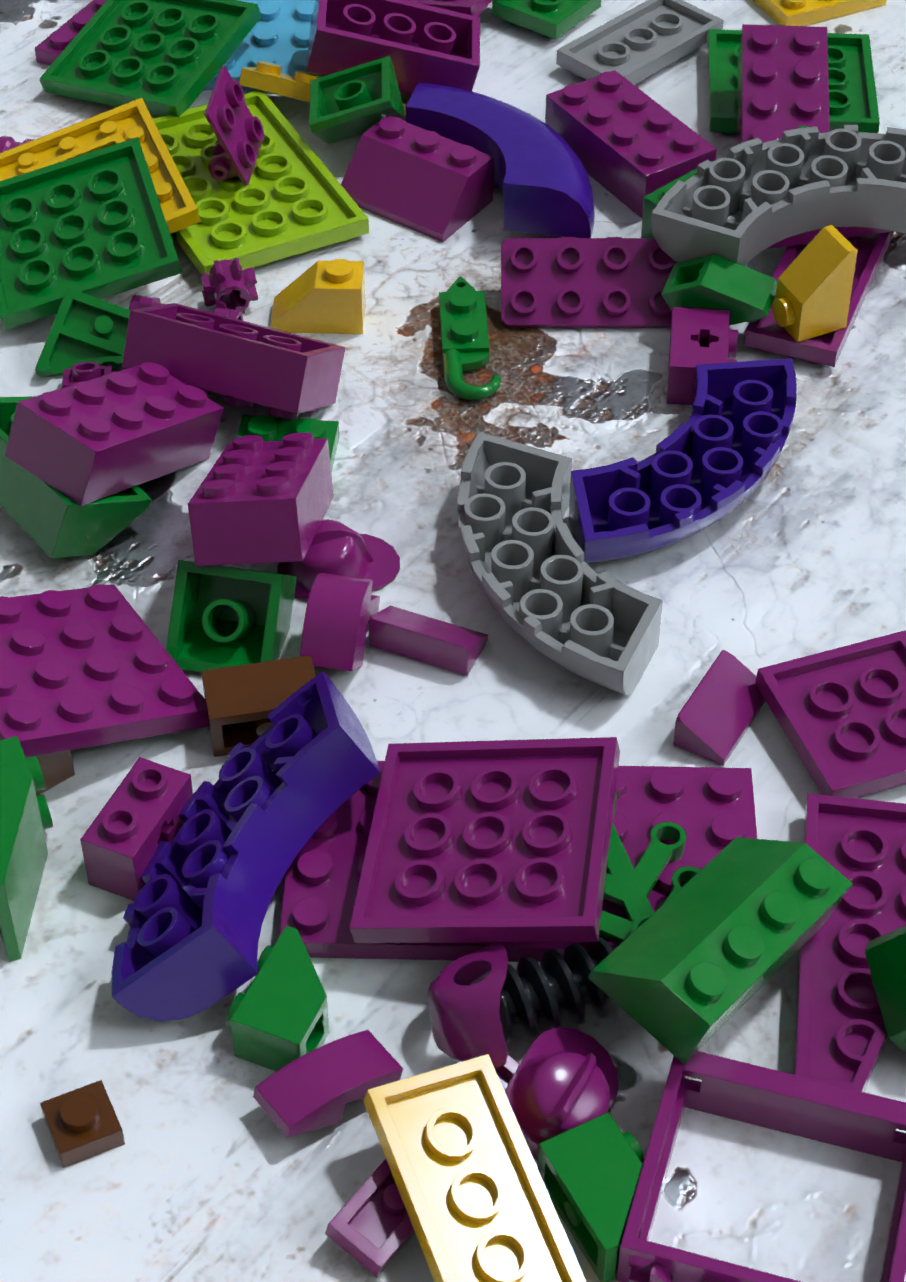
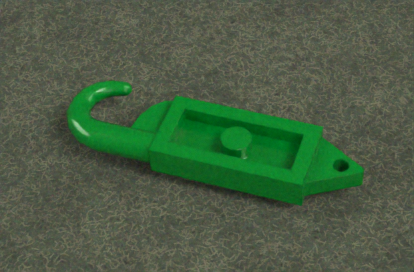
(464, 339)

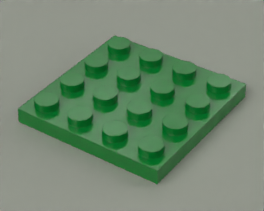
(151, 52)
(849, 77)
(82, 228)

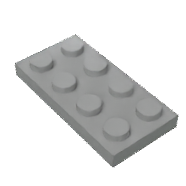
(639, 40)

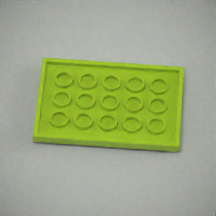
(283, 210)

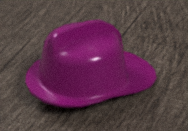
(344, 553)
(561, 1085)

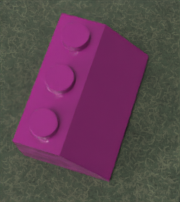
(419, 178)

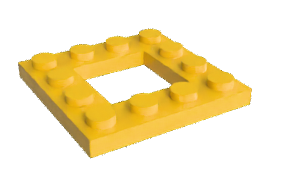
(102, 131)

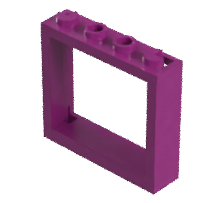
(769, 1101)

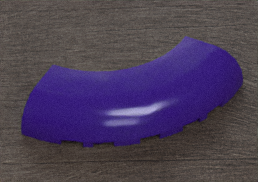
(533, 165)
(697, 471)
(211, 887)

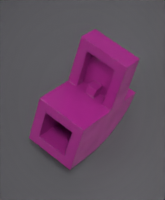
(338, 621)

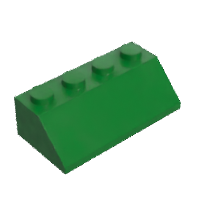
(54, 519)
(720, 940)

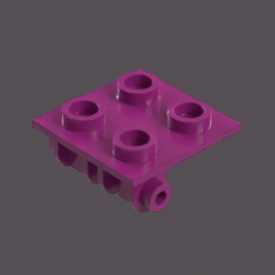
(236, 131)

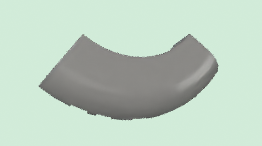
(784, 190)
(537, 573)

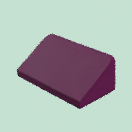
(426, 639)
(719, 710)

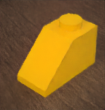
(817, 287)
(323, 300)

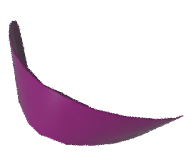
(467, 1015)

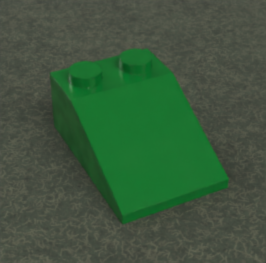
(21, 842)

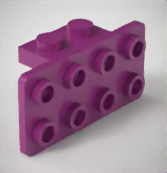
(584, 283)

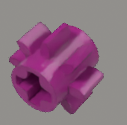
(229, 285)

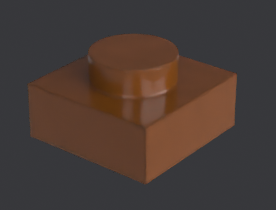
(82, 1123)

